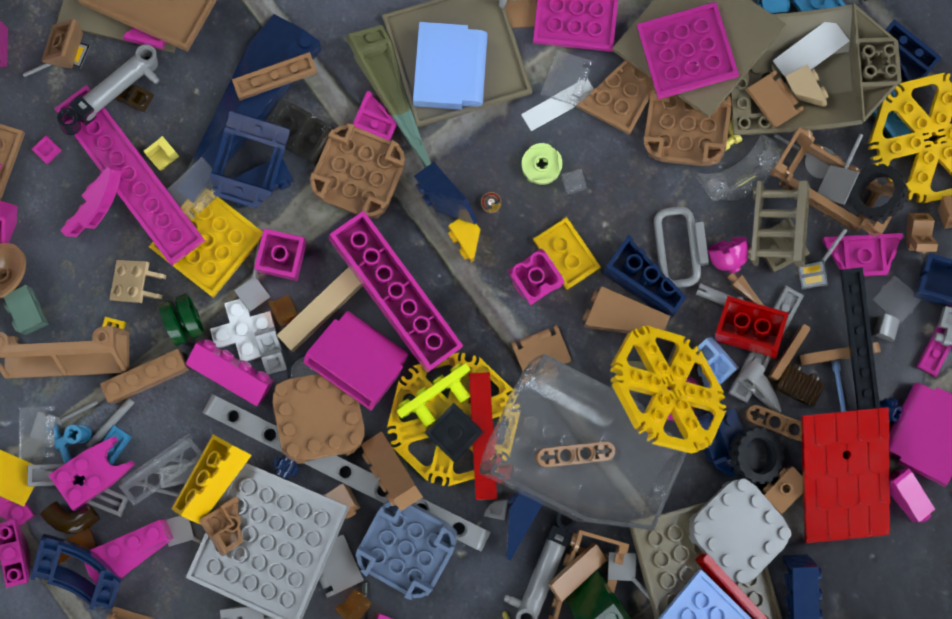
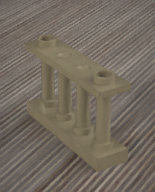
(797, 233)

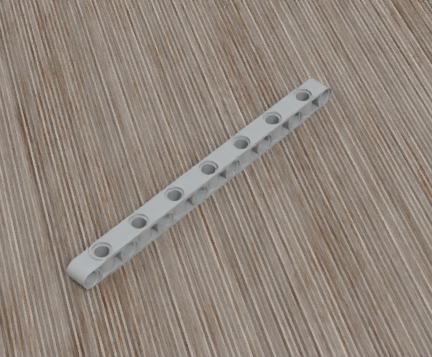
(359, 479)

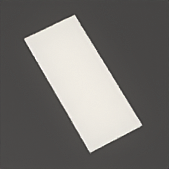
(812, 48)

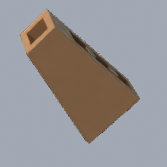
(621, 314)

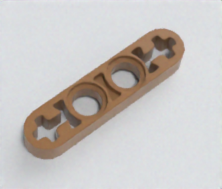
(831, 355)
(783, 428)
(575, 457)

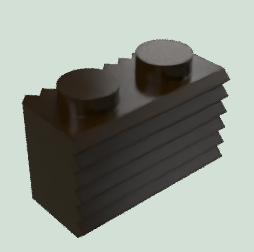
(800, 386)

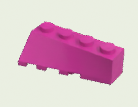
(132, 549)

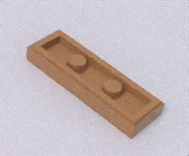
(789, 352)
(577, 572)

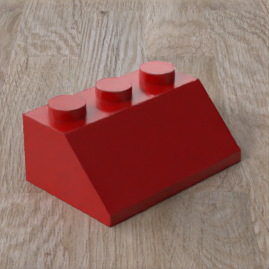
(751, 326)

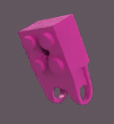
(97, 471)

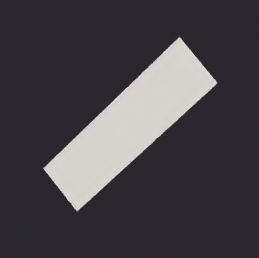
(551, 109)

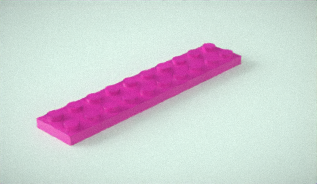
(138, 184)

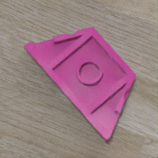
(865, 251)

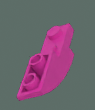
(98, 199)

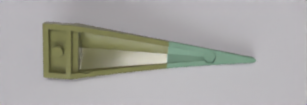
(378, 62)

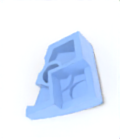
(718, 361)

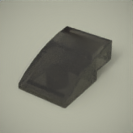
(307, 132)

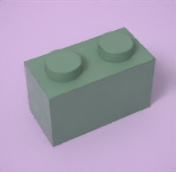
(25, 310)

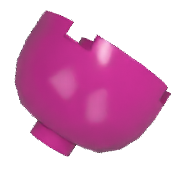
(729, 255)

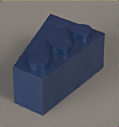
(915, 56)

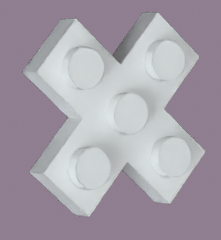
(241, 330)

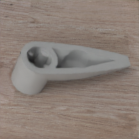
(758, 384)

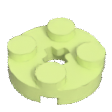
(532, 157)

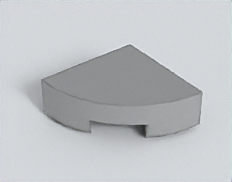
(497, 509)

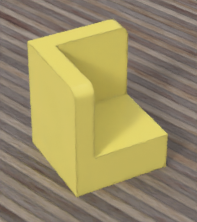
(161, 153)

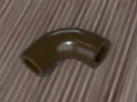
(70, 522)

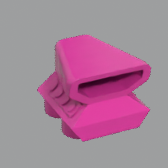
(535, 277)

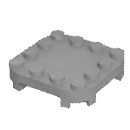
(739, 530)

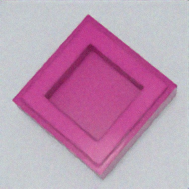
(46, 149)

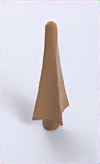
(741, 286)

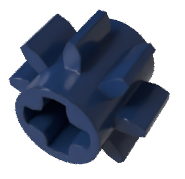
(894, 409)
(285, 467)

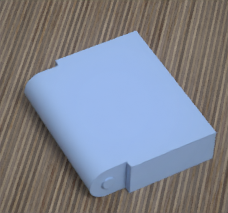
(449, 66)

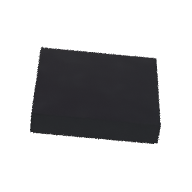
(454, 432)

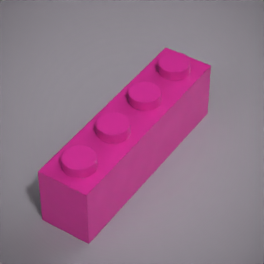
(230, 372)

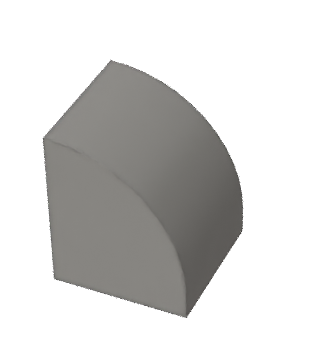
(886, 327)

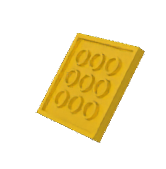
(226, 246)

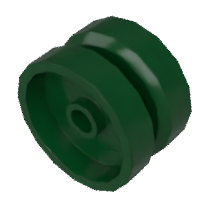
(181, 319)

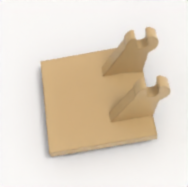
(129, 281)

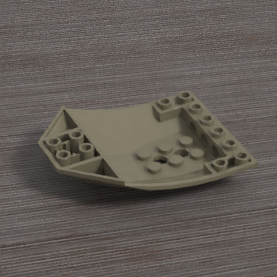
(854, 76)

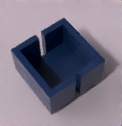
(935, 280)

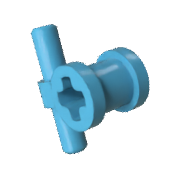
(72, 435)

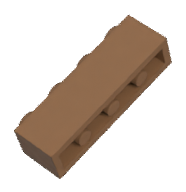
(145, 376)
(391, 471)

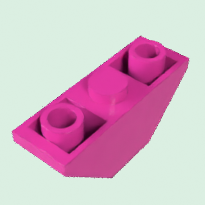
(14, 554)

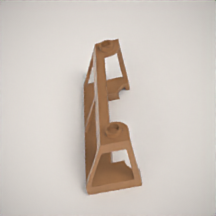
(103, 355)

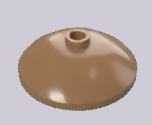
(11, 267)

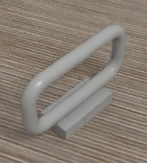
(696, 241)

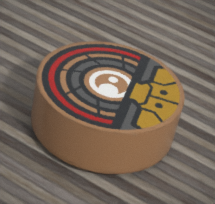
(491, 202)

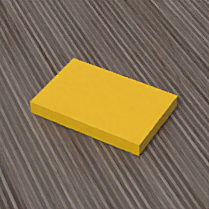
(567, 252)

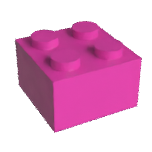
(280, 254)

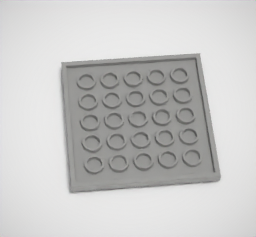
(283, 545)

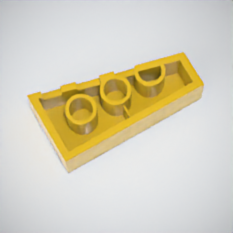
(210, 478)

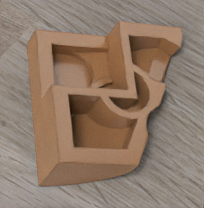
(224, 527)

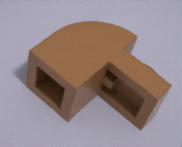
(919, 233)

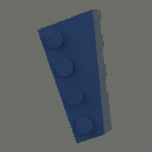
(803, 586)

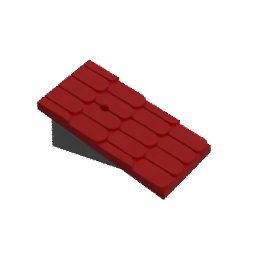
(846, 475)

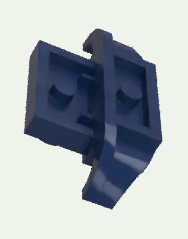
(718, 451)

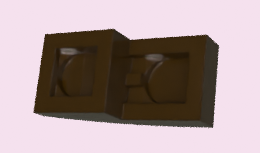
(136, 98)

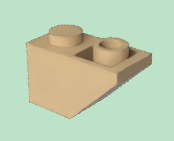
(805, 86)

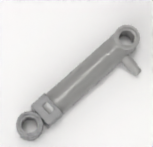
(86, 107)
(544, 571)

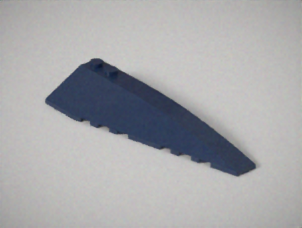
(273, 44)

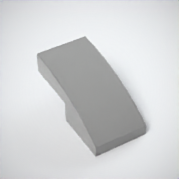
(270, 350)

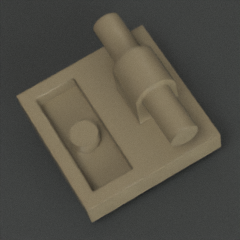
(779, 243)

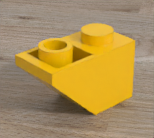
(466, 236)

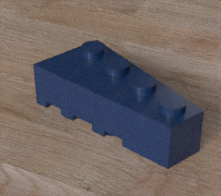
(643, 278)

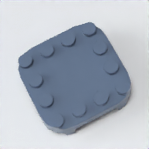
(406, 549)

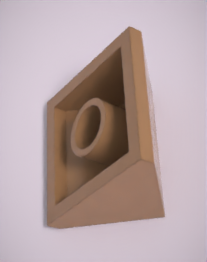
(63, 44)

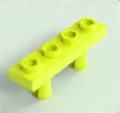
(418, 404)

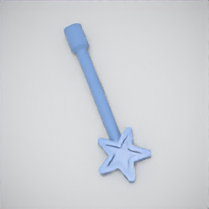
(836, 369)

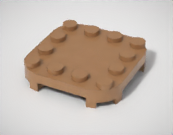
(683, 134)
(358, 171)
(316, 419)

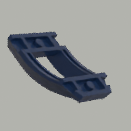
(256, 130)
(47, 568)

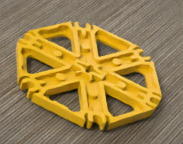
(919, 123)
(664, 401)
(415, 430)

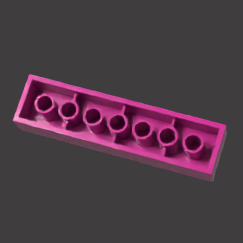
(395, 291)

